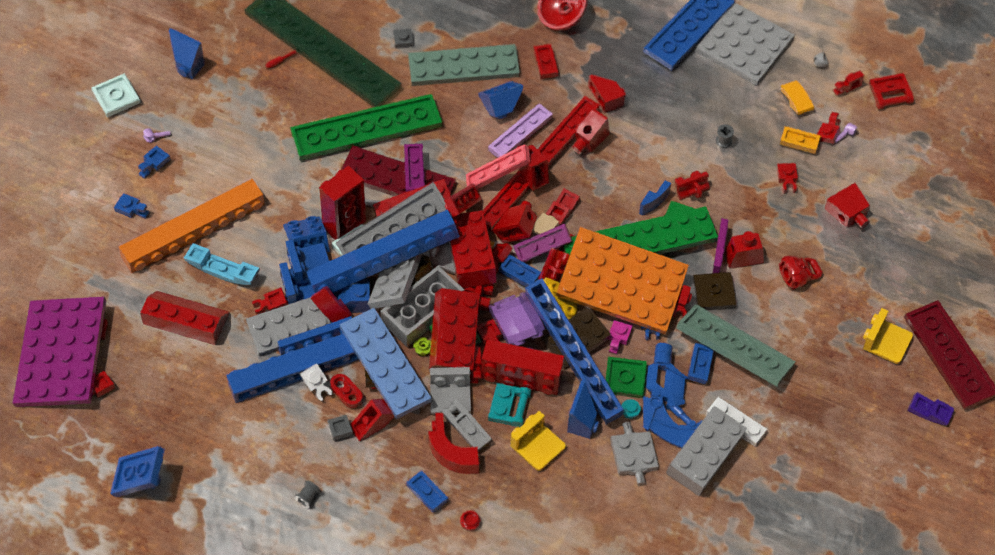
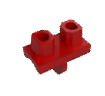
(692, 186)
(554, 265)
(482, 289)

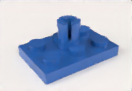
(138, 471)

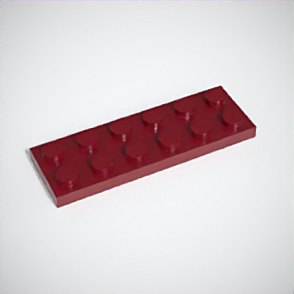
(386, 173)
(951, 354)

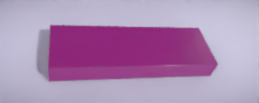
(414, 166)
(543, 243)
(720, 246)

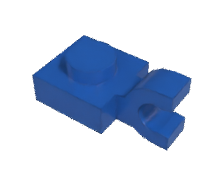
(153, 159)
(129, 205)

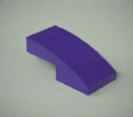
(934, 411)

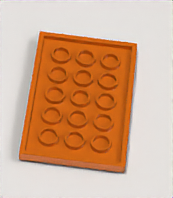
(622, 280)

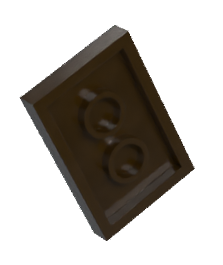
(589, 330)

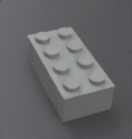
(413, 318)
(706, 450)

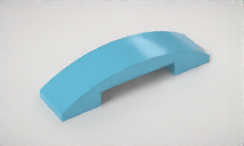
(219, 267)

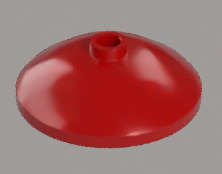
(554, 13)

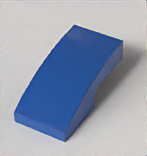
(653, 200)

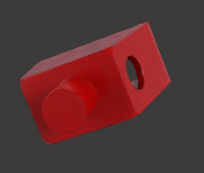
(591, 132)
(536, 171)
(849, 206)
(516, 223)
(744, 250)

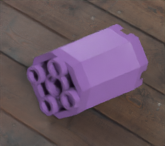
(517, 319)

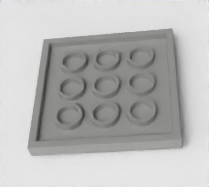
(745, 43)

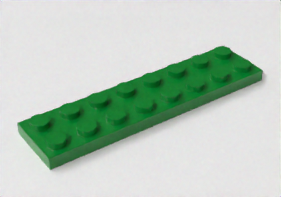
(366, 126)
(665, 232)

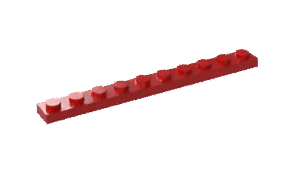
(550, 148)

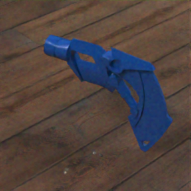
(654, 413)

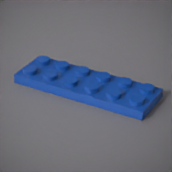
(685, 30)

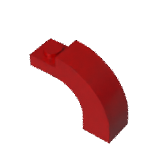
(455, 458)

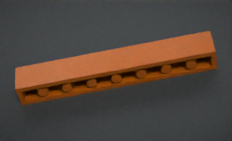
(191, 226)

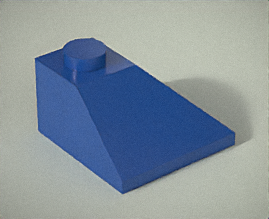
(186, 53)
(501, 98)
(355, 296)
(582, 414)

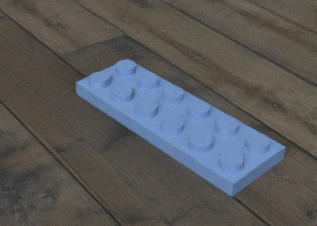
(385, 363)

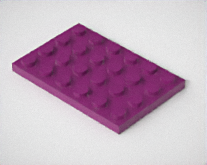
(59, 352)

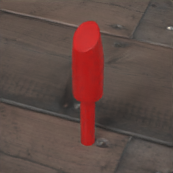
(278, 60)

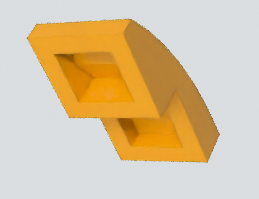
(798, 97)

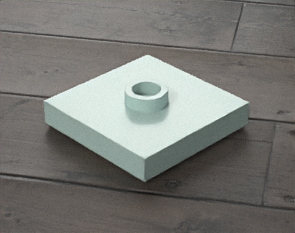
(115, 95)

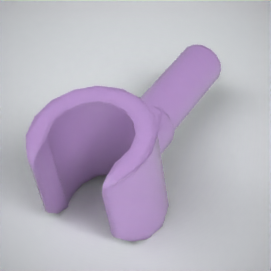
(849, 129)
(150, 136)

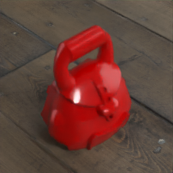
(797, 271)

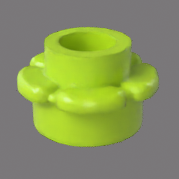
(422, 351)

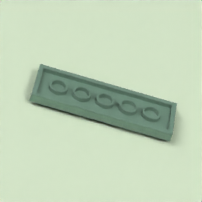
(463, 65)
(736, 345)

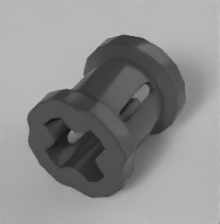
(724, 136)
(307, 493)

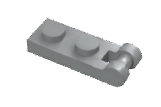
(466, 425)

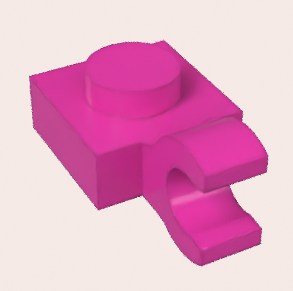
(620, 334)

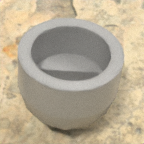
(820, 60)

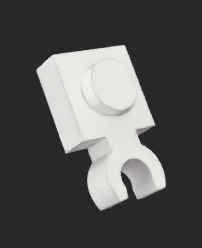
(314, 379)

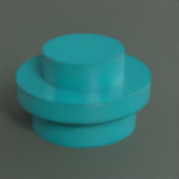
(631, 408)

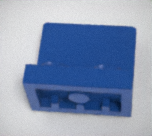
(307, 232)
(305, 259)
(294, 292)

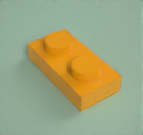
(800, 140)

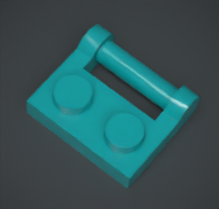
(503, 402)

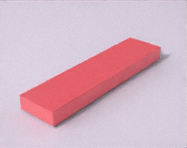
(499, 167)

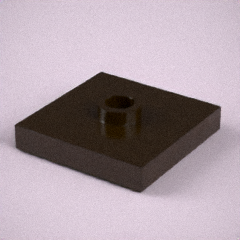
(714, 291)

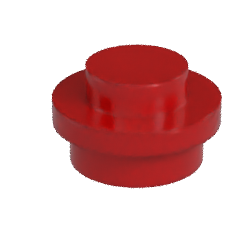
(470, 520)

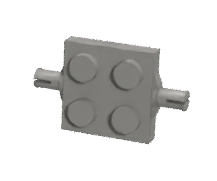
(634, 453)

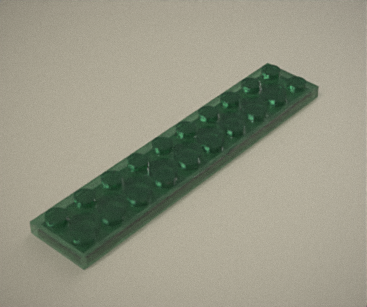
(324, 50)

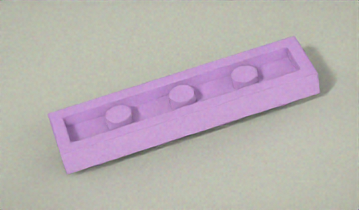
(520, 131)

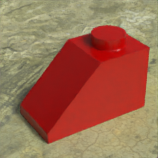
(606, 93)
(371, 419)

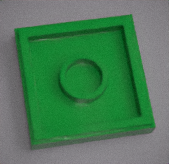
(626, 376)

